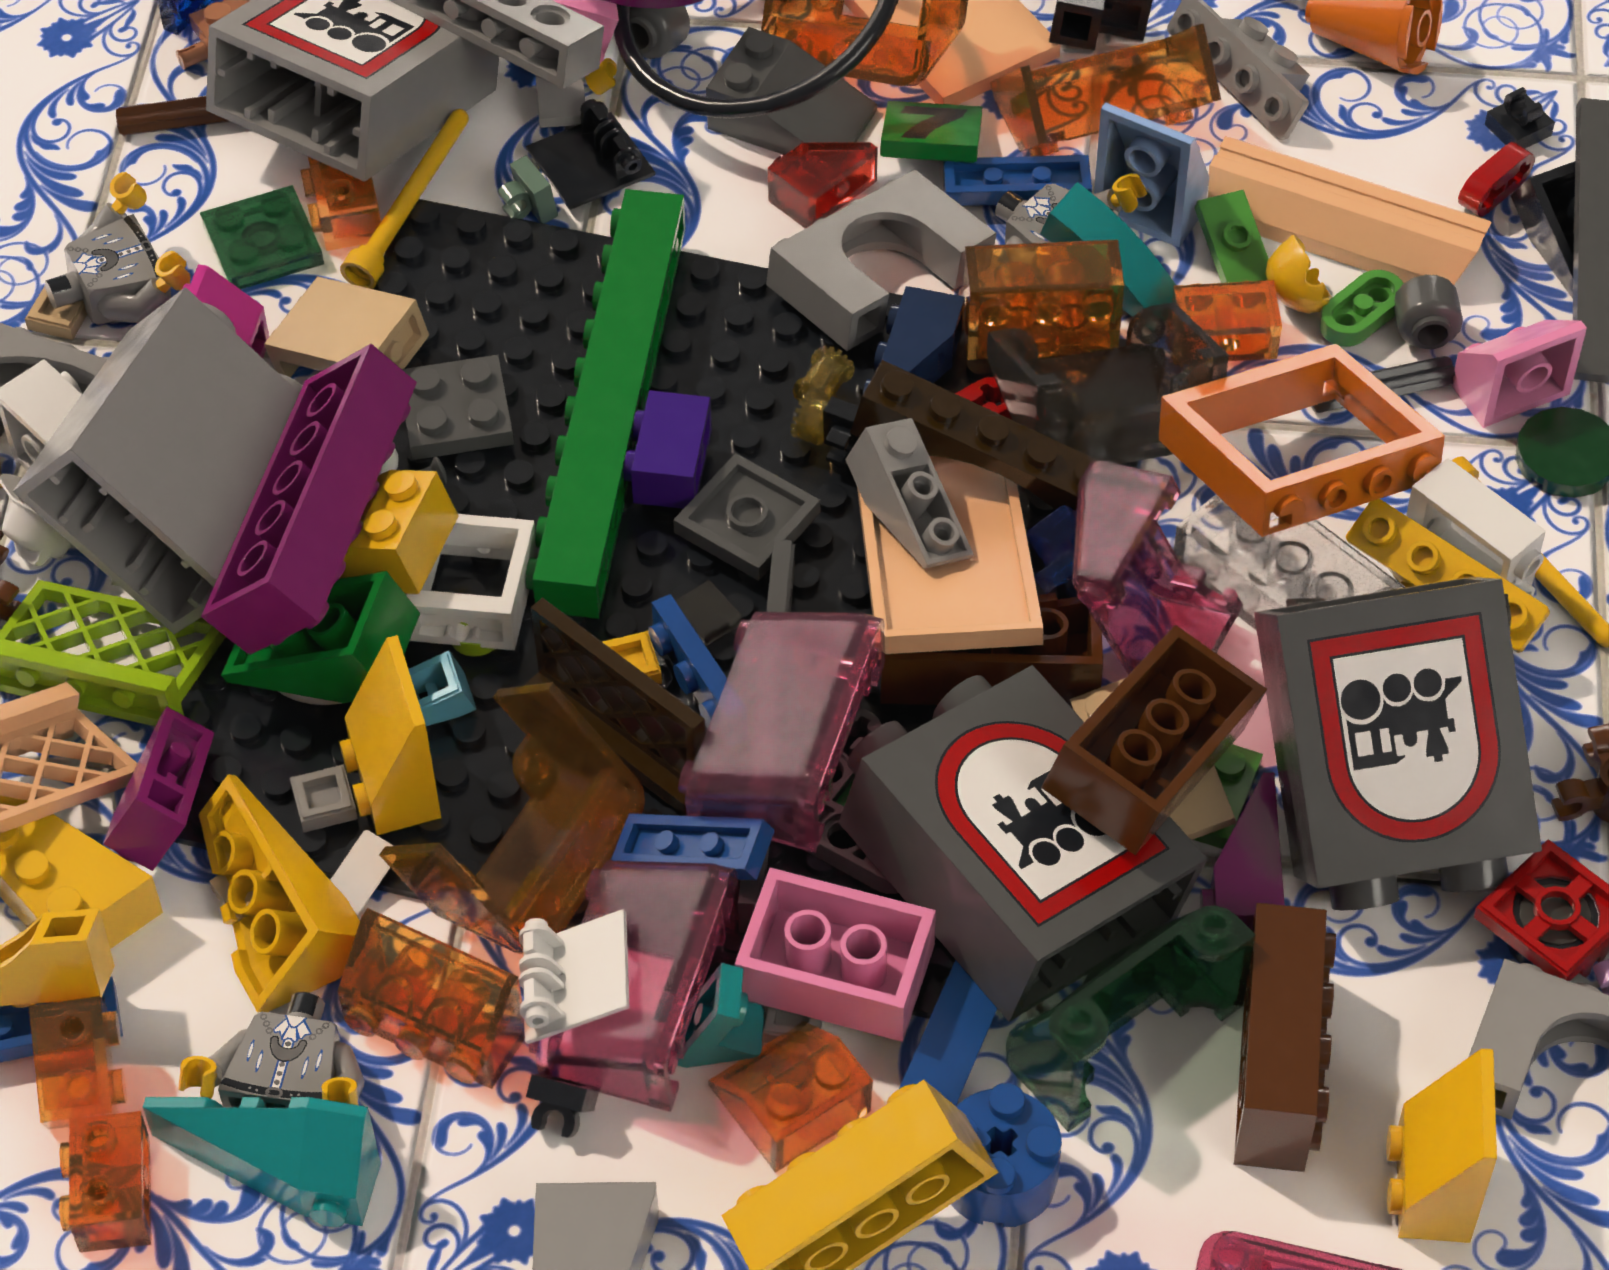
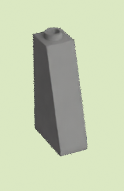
(594, 1225)

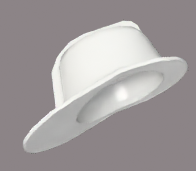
(31, 534)

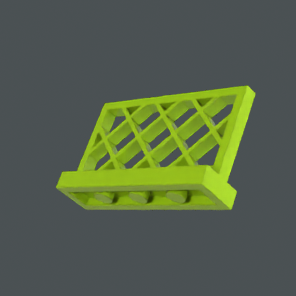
(104, 687)

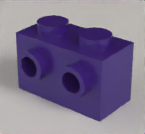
(669, 449)

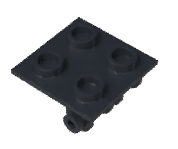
(590, 157)

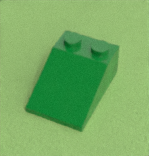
(339, 651)

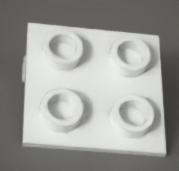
(572, 974)

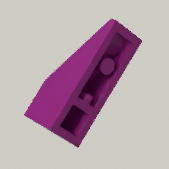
(160, 790)
(1251, 859)

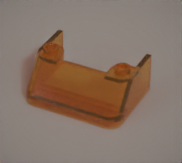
(899, 57)
(1146, 79)
(562, 833)

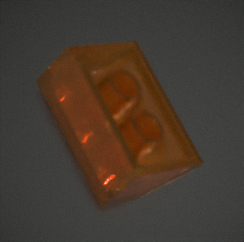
(431, 1000)

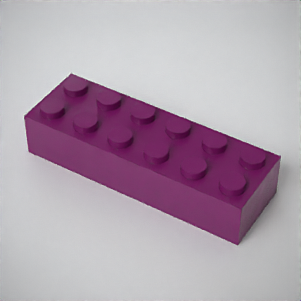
(310, 501)

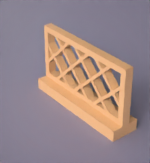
(41, 725)

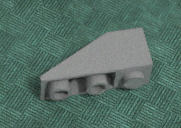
(907, 493)

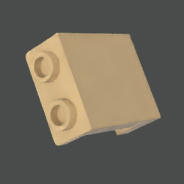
(341, 319)

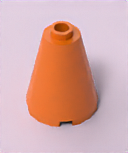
(1380, 29)

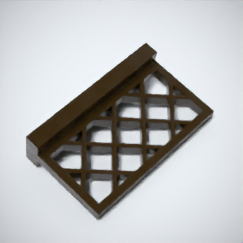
(619, 702)

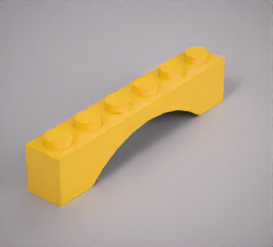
(56, 959)

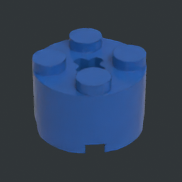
(1023, 1147)

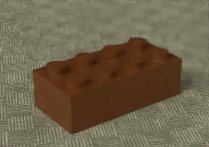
(1153, 739)
(1285, 1039)

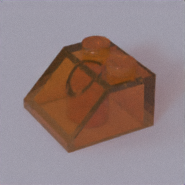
(795, 1093)

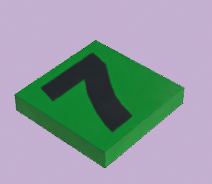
(931, 131)

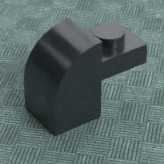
(1080, 21)

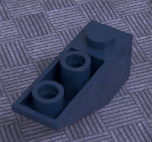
(923, 333)

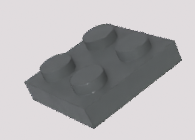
(458, 408)
(743, 513)

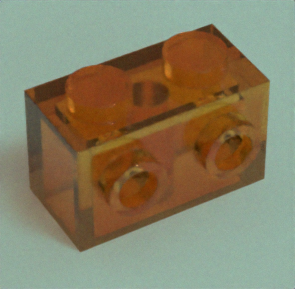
(344, 205)
(75, 1060)
(107, 1182)

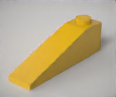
(297, 918)

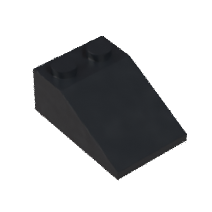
(1547, 214)

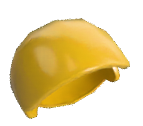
(1293, 280)

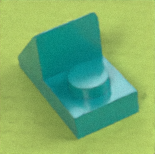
(723, 1022)

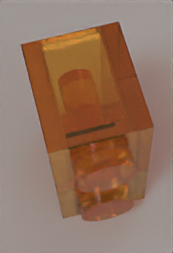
(1236, 316)

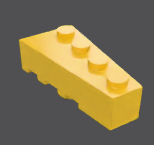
(62, 869)

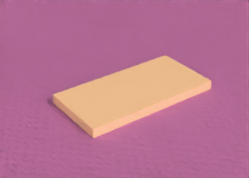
(992, 43)
(964, 602)

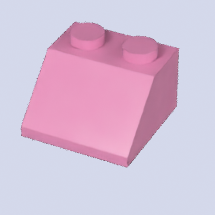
(1519, 369)

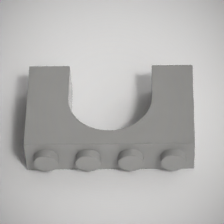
(902, 216)
(1528, 1016)

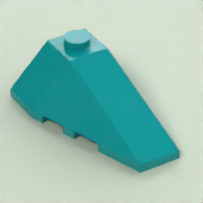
(306, 1156)

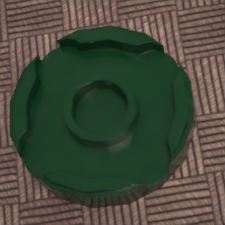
(1565, 451)

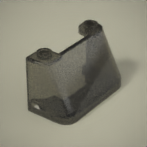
(1107, 397)

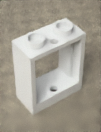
(1458, 497)
(490, 619)

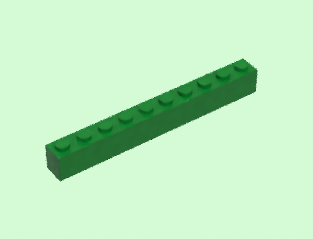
(611, 384)

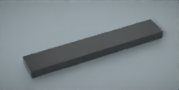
(1592, 237)

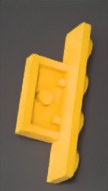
(1422, 558)

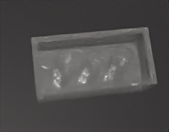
(1275, 567)

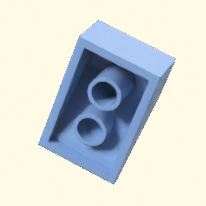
(1166, 164)

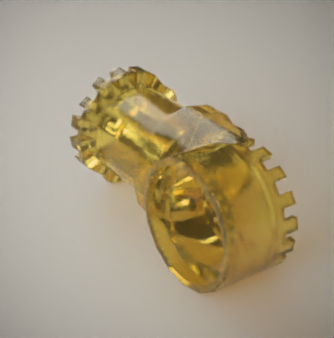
(815, 390)

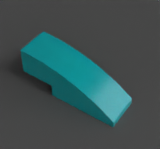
(1086, 218)

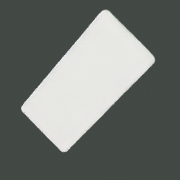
(362, 870)

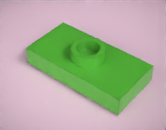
(1232, 237)

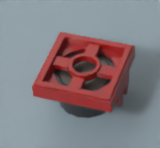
(1551, 914)

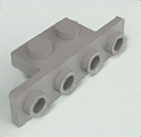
(1250, 65)

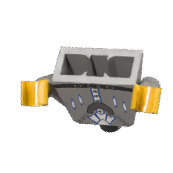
(1026, 218)
(116, 264)
(280, 1060)

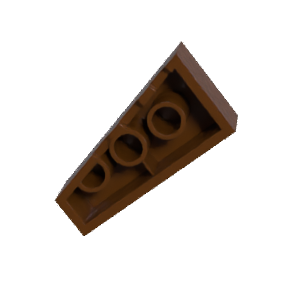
(1067, 659)

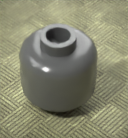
(659, 29)
(1428, 311)

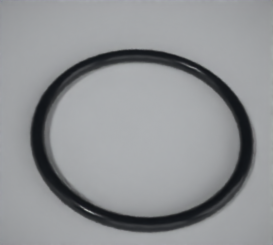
(755, 105)

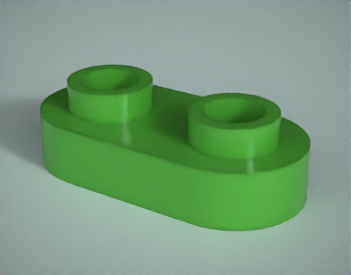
(1353, 311)

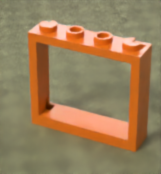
(1199, 415)

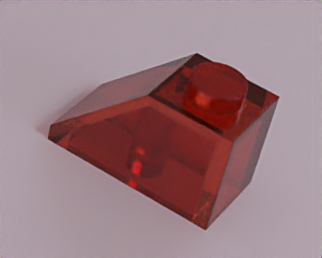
(820, 178)

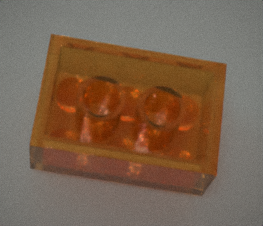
(1054, 291)

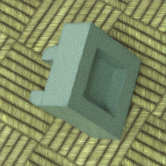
(528, 193)

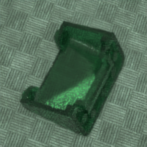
(1186, 963)

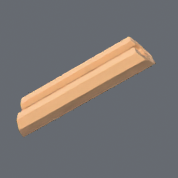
(1347, 215)

